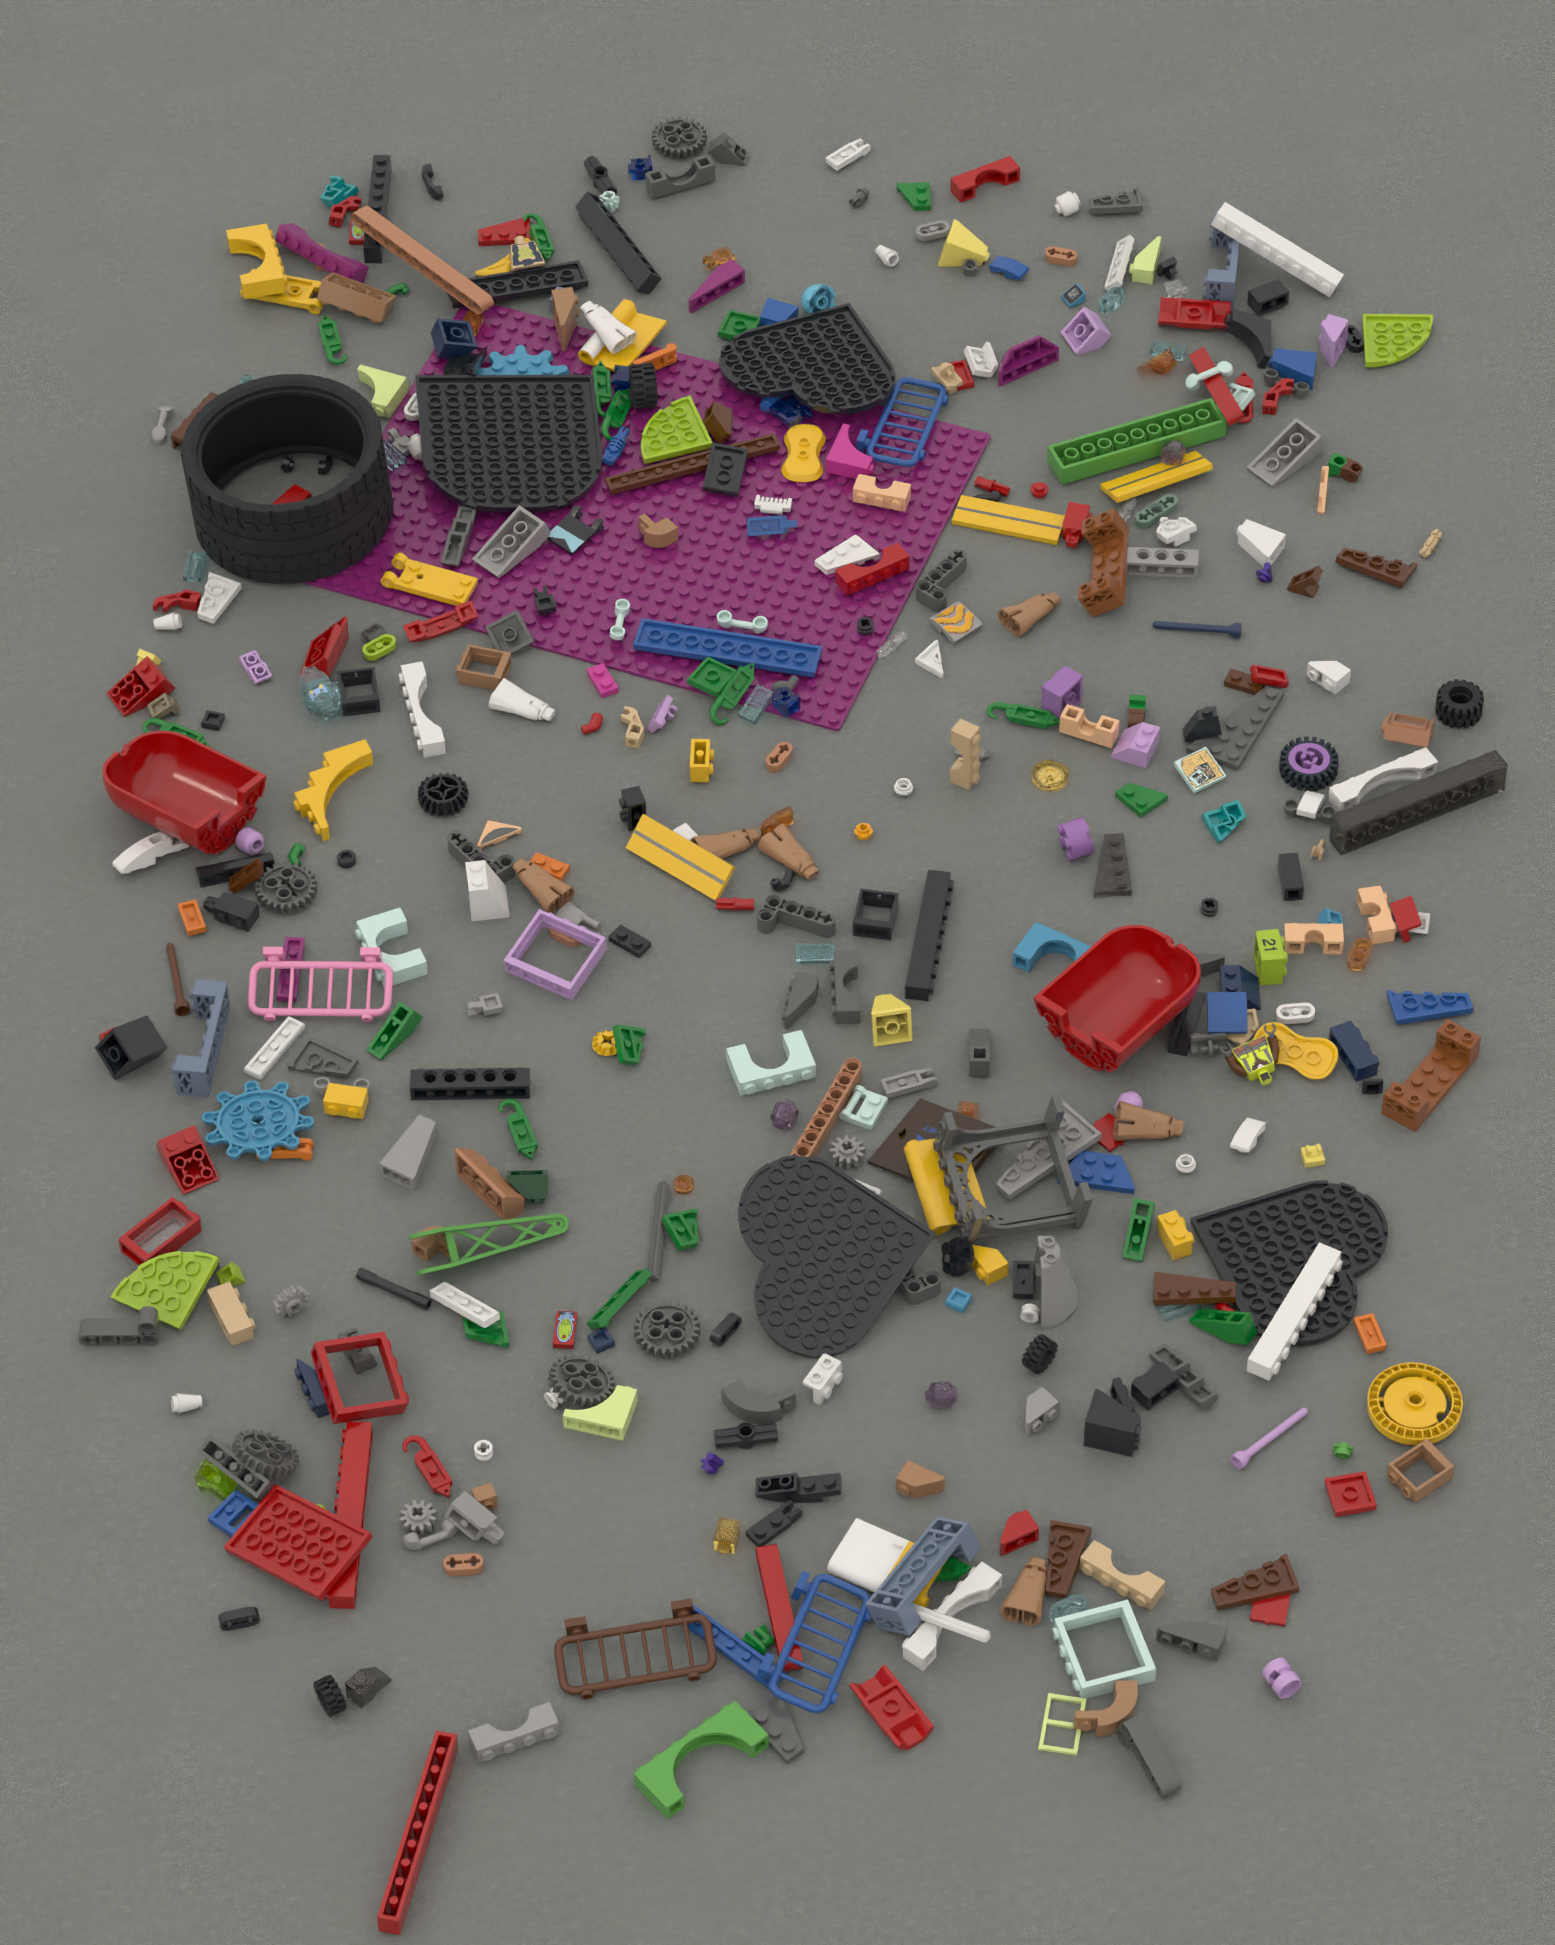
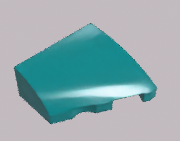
(337, 191)
(1224, 820)

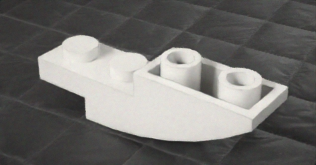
(146, 850)

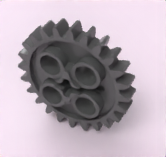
(679, 137)
(286, 887)
(671, 1324)
(581, 1380)
(265, 1453)

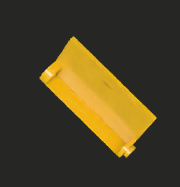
(931, 1187)

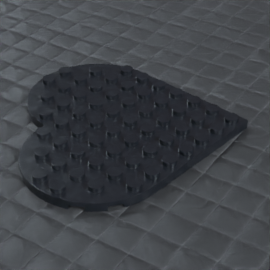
(817, 357)
(1272, 1237)
(826, 1253)

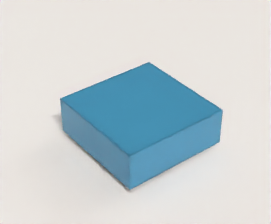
(958, 1300)

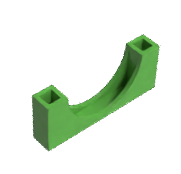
(728, 1727)

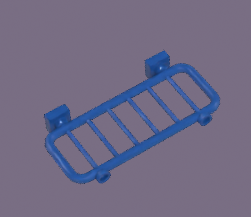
(864, 442)
(775, 1671)

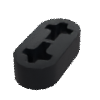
(1355, 338)
(725, 1329)
(239, 1618)

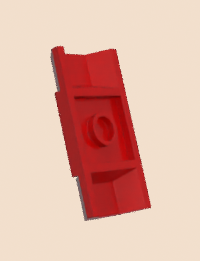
(1193, 313)
(893, 1709)

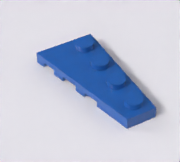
(1427, 1006)

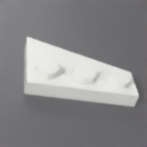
(850, 551)
(217, 597)

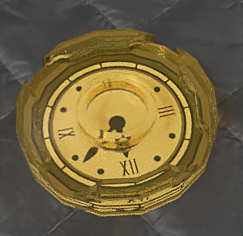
(1050, 775)

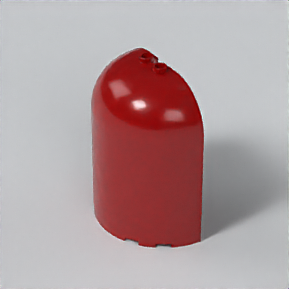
(183, 789)
(1119, 995)

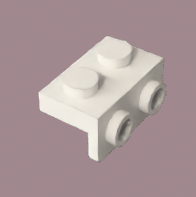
(981, 361)
(824, 1377)

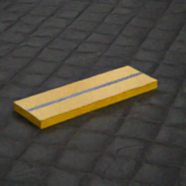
(1155, 477)
(1008, 520)
(680, 857)

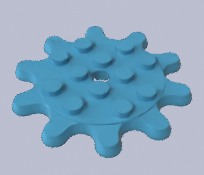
(522, 364)
(237, 1118)

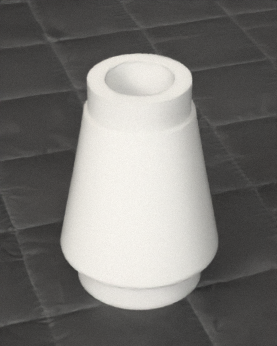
(888, 256)
(168, 622)
(185, 1402)

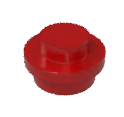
(1039, 490)

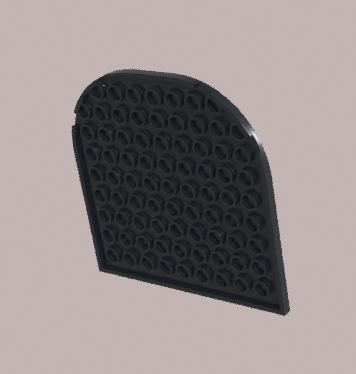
(509, 439)

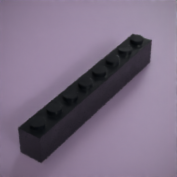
(378, 202)
(618, 243)
(928, 935)

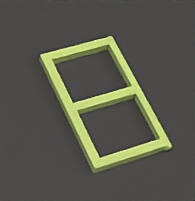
(1046, 1721)

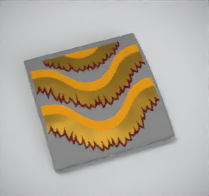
(955, 622)

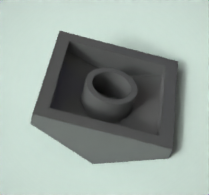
(510, 633)

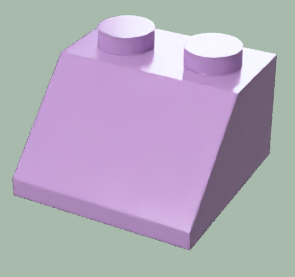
(1086, 332)
(1333, 338)
(1137, 744)

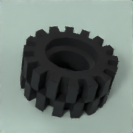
(1039, 1354)
(329, 1695)

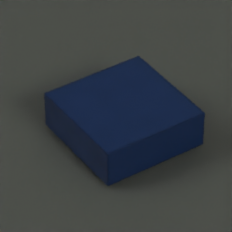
(601, 1340)

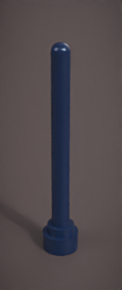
(1233, 630)

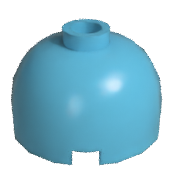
(817, 298)

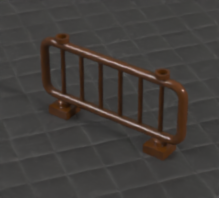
(578, 1632)

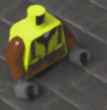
(1255, 1057)

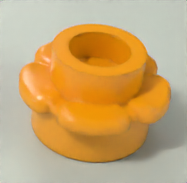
(863, 831)

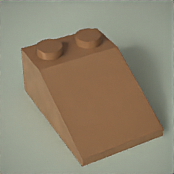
(565, 314)

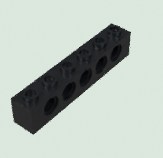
(470, 1083)

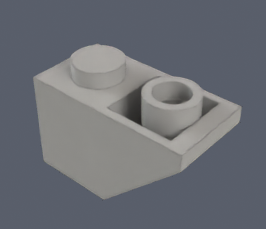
(1039, 1410)

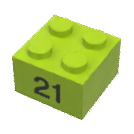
(1270, 957)

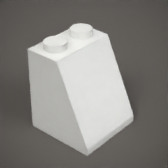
(485, 892)

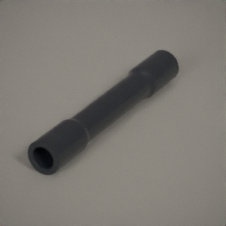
(414, 1297)

